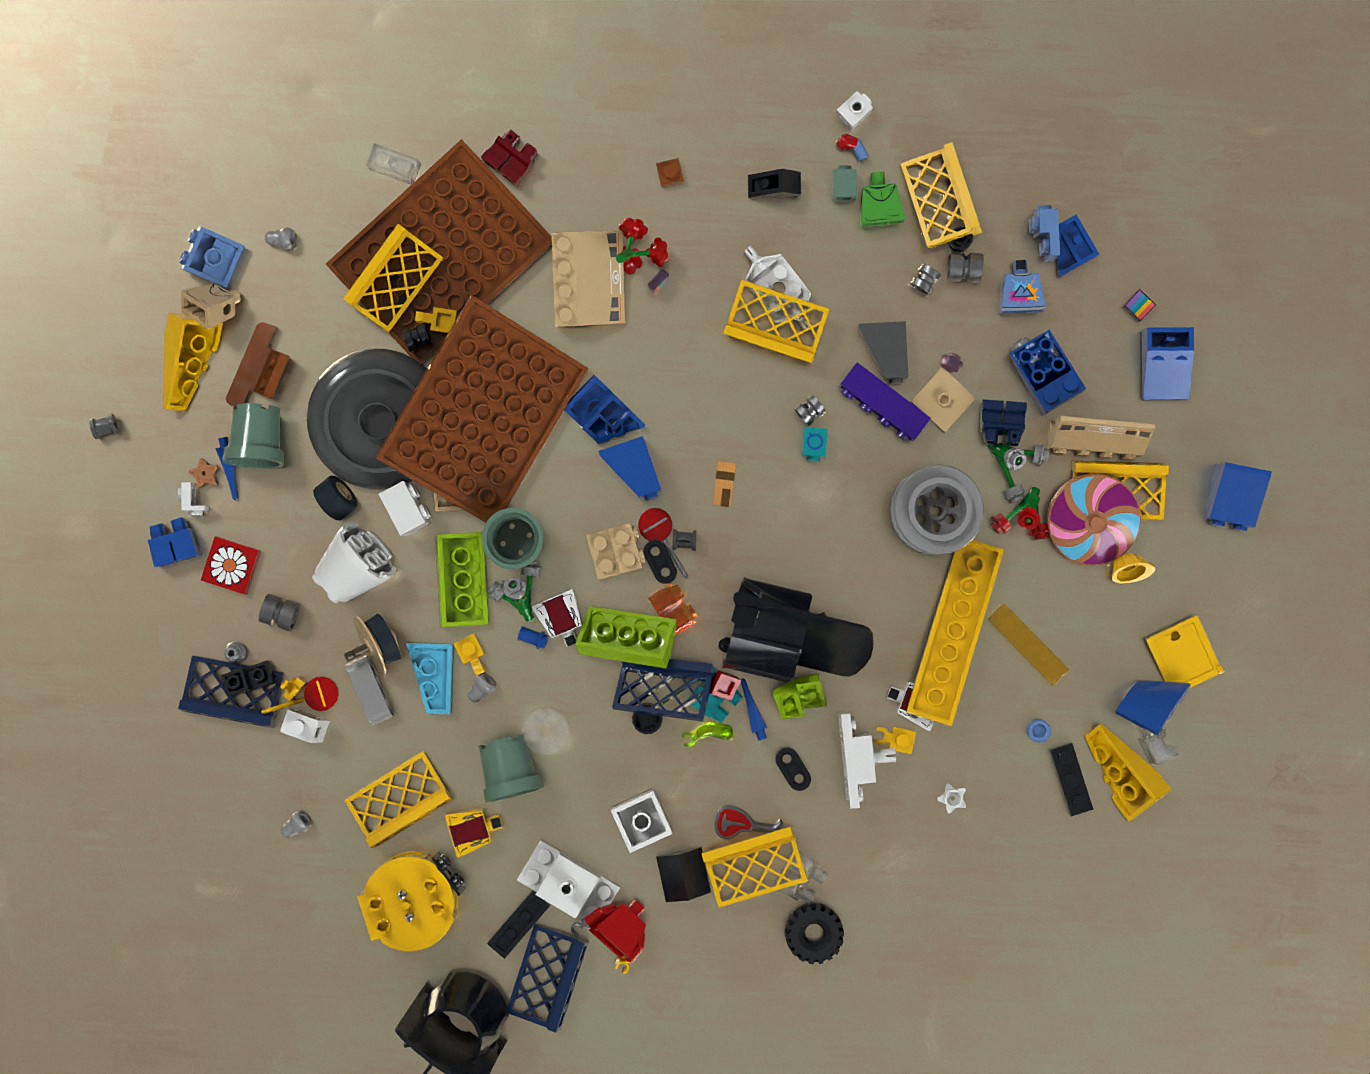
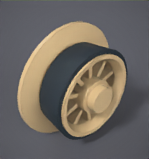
(377, 641)

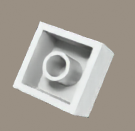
(405, 508)
(641, 820)

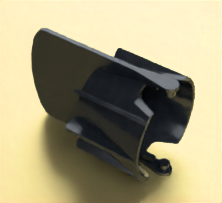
(778, 633)
(441, 1042)

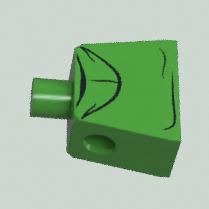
(880, 203)

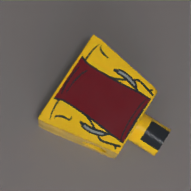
(471, 829)

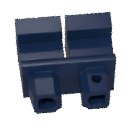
(1002, 420)

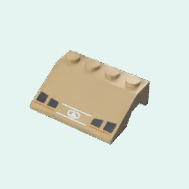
(588, 278)
(1099, 436)

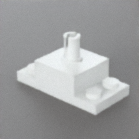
(859, 758)
(566, 882)

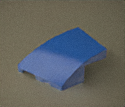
(601, 412)
(1152, 703)

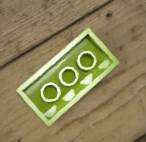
(461, 579)
(627, 637)

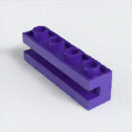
(885, 402)

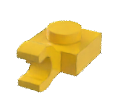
(440, 320)
(470, 651)
(293, 687)

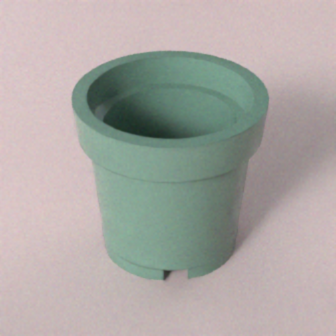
(254, 437)
(516, 539)
(508, 769)

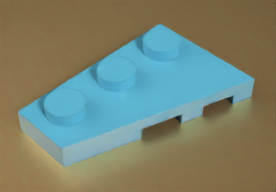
(434, 674)

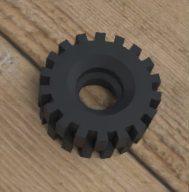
(809, 950)

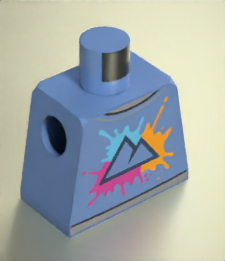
(1021, 291)

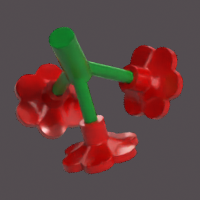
(630, 257)

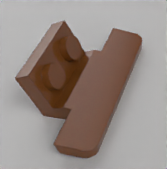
(259, 367)

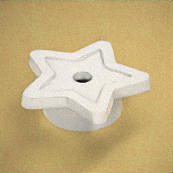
(946, 798)

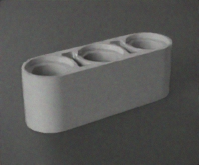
(369, 690)

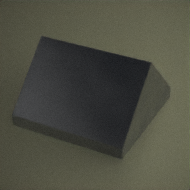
(683, 875)

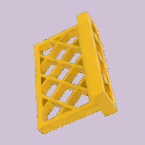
(960, 190)
(376, 265)
(770, 340)
(1131, 470)
(403, 819)
(748, 847)

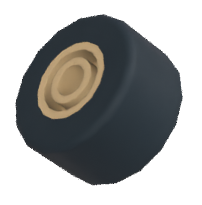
(335, 497)

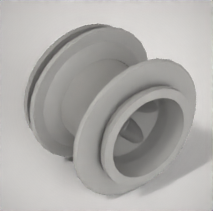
(951, 483)

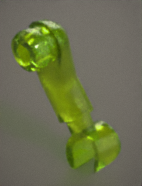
(710, 729)

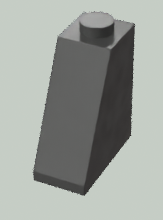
(887, 348)

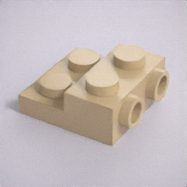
(615, 551)

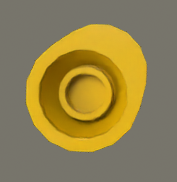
(1131, 568)

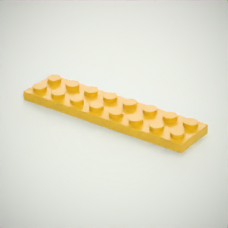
(954, 632)

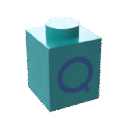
(814, 443)

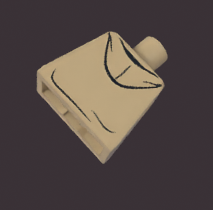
(209, 304)

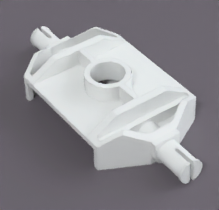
(774, 269)

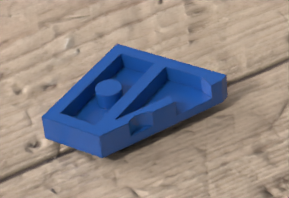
(1075, 246)

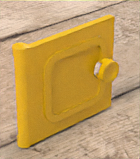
(1187, 658)

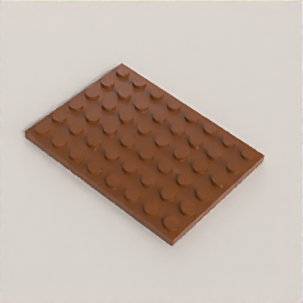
(466, 220)
(481, 411)

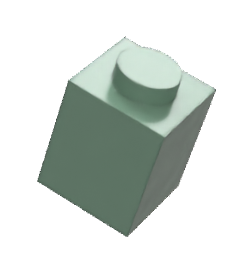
(844, 183)

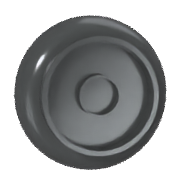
(355, 411)

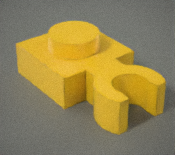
(899, 738)

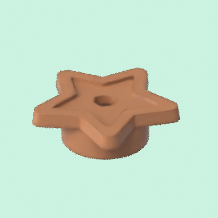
(210, 473)

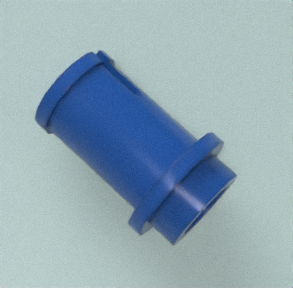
(533, 637)

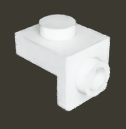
(187, 497)

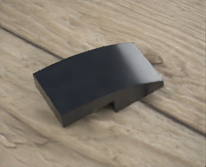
(248, 679)

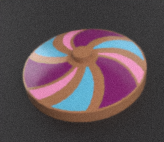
(1093, 519)

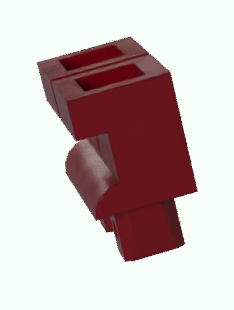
(508, 160)

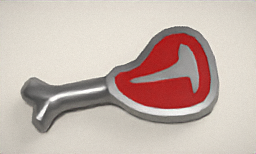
(732, 821)

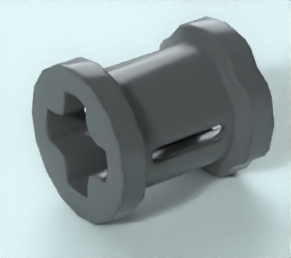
(104, 426)
(684, 540)

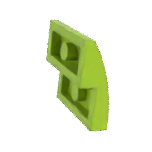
(799, 695)

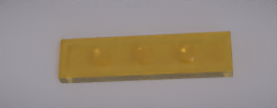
(1028, 644)

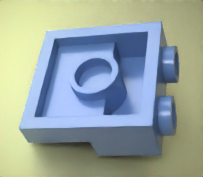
(1046, 227)
(211, 256)

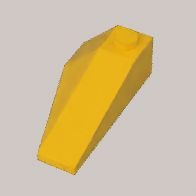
(185, 358)
(1131, 778)

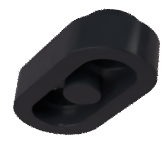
(660, 561)
(793, 768)

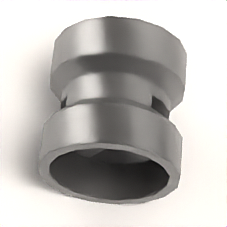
(925, 279)
(810, 410)

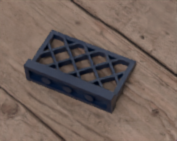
(675, 669)
(222, 710)
(566, 983)

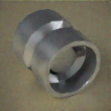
(965, 267)
(279, 612)

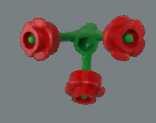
(1028, 517)

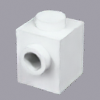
(854, 110)

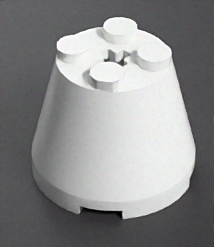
(353, 564)

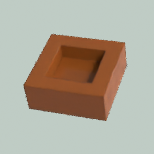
(669, 172)

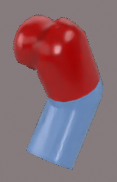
(853, 143)

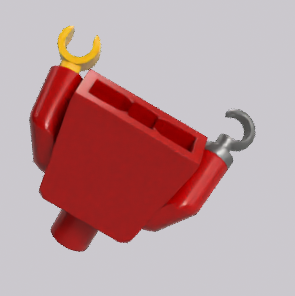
(618, 930)

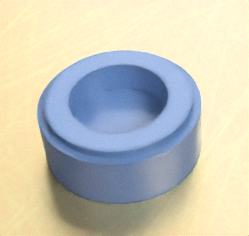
(1038, 730)

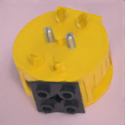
(411, 900)

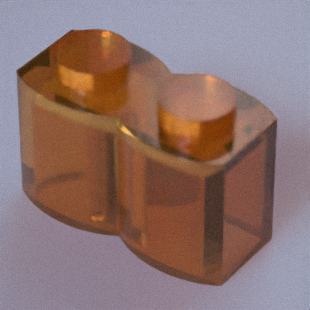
(670, 605)

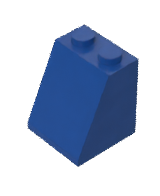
(634, 467)
(1236, 495)

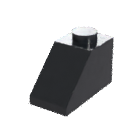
(774, 184)

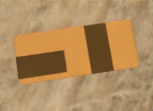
(724, 483)

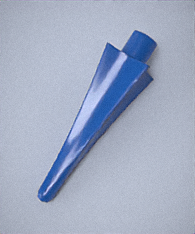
(228, 469)
(756, 720)

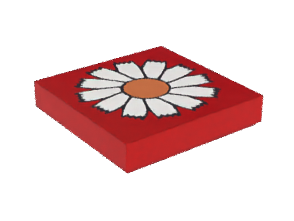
(230, 565)

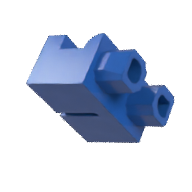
(174, 546)

